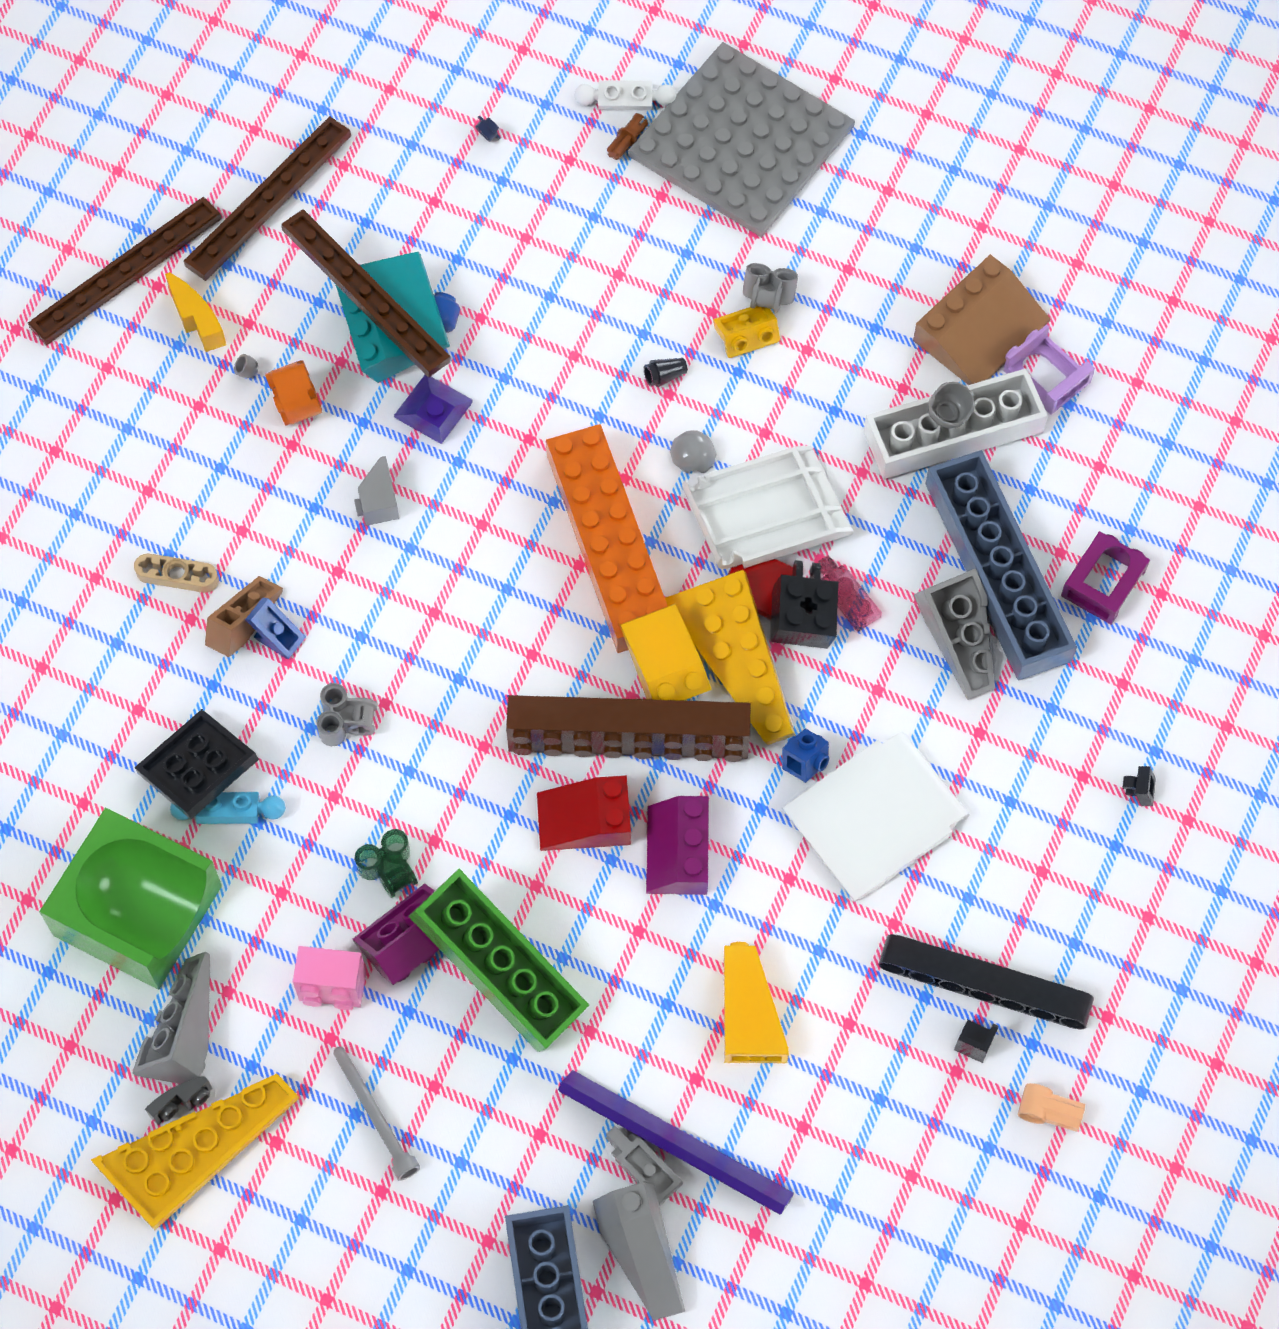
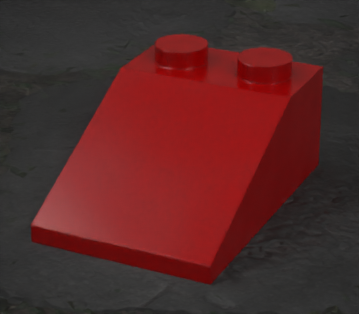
(585, 814)

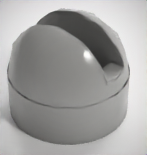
(246, 366)

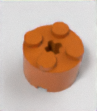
(294, 392)

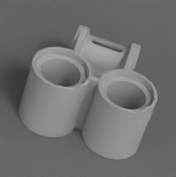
(769, 288)
(350, 715)

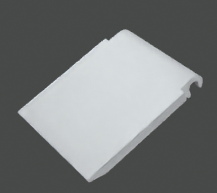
(767, 508)
(876, 814)

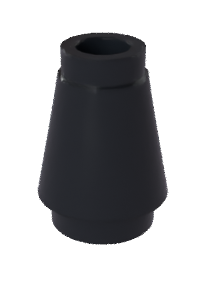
(664, 370)

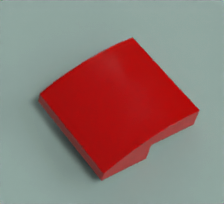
(762, 580)

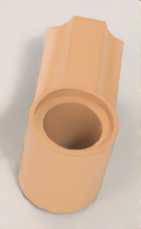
(1042, 1106)

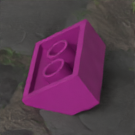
(678, 846)
(395, 941)

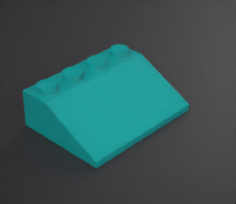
(409, 285)

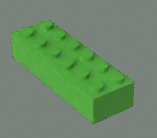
(499, 960)

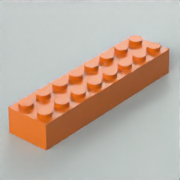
(605, 528)

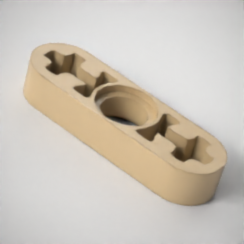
(198, 568)

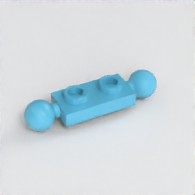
(236, 809)

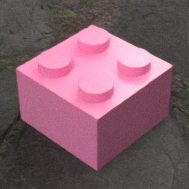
(329, 977)

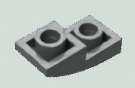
(189, 1093)

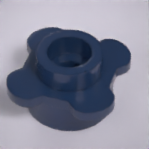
(487, 128)

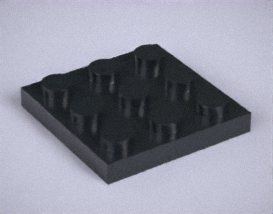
(196, 763)

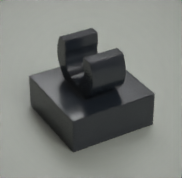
(1141, 786)

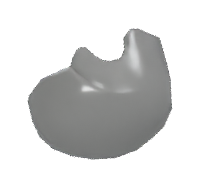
(951, 405)
(693, 452)

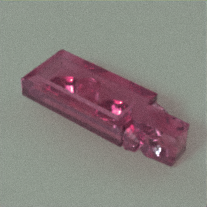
(852, 598)

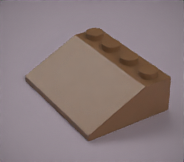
(980, 322)

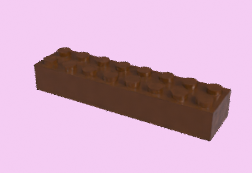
(628, 727)

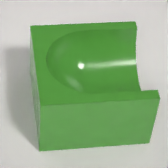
(131, 898)

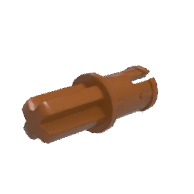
(626, 136)

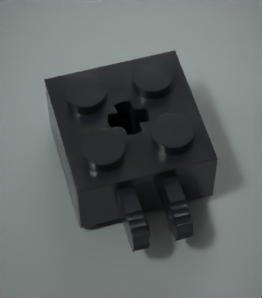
(804, 608)

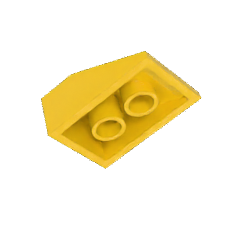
(665, 656)

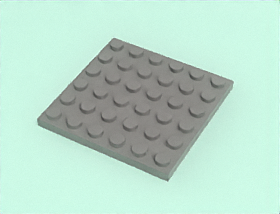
(741, 139)

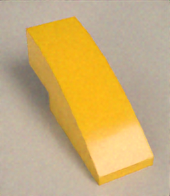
(196, 313)

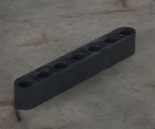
(986, 981)

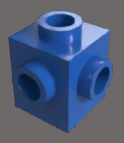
(805, 755)

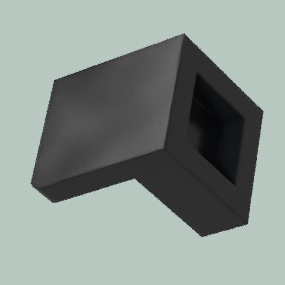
(975, 1040)

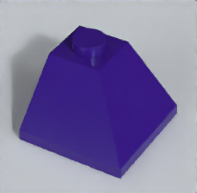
(433, 408)

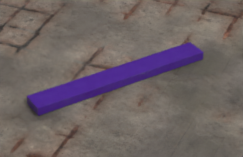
(676, 1142)

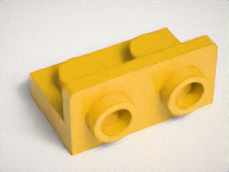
(747, 330)

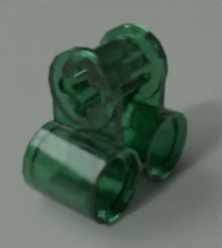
(390, 865)

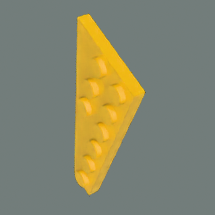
(733, 643)
(182, 1156)

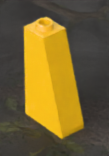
(750, 1016)

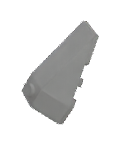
(960, 627)
(182, 1036)
(637, 1238)

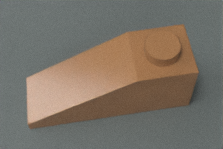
(227, 625)

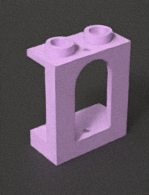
(1040, 344)

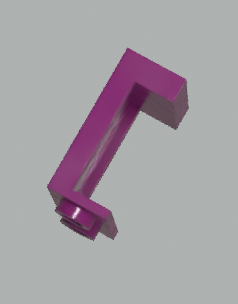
(1091, 599)

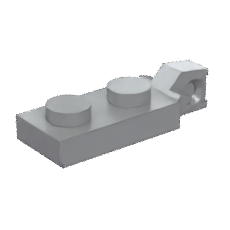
(643, 1163)

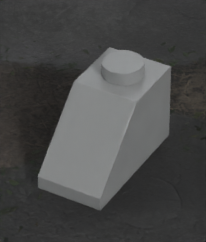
(377, 495)

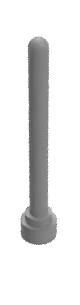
(404, 1164)

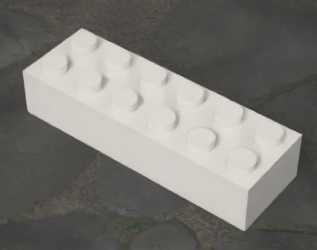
(909, 439)

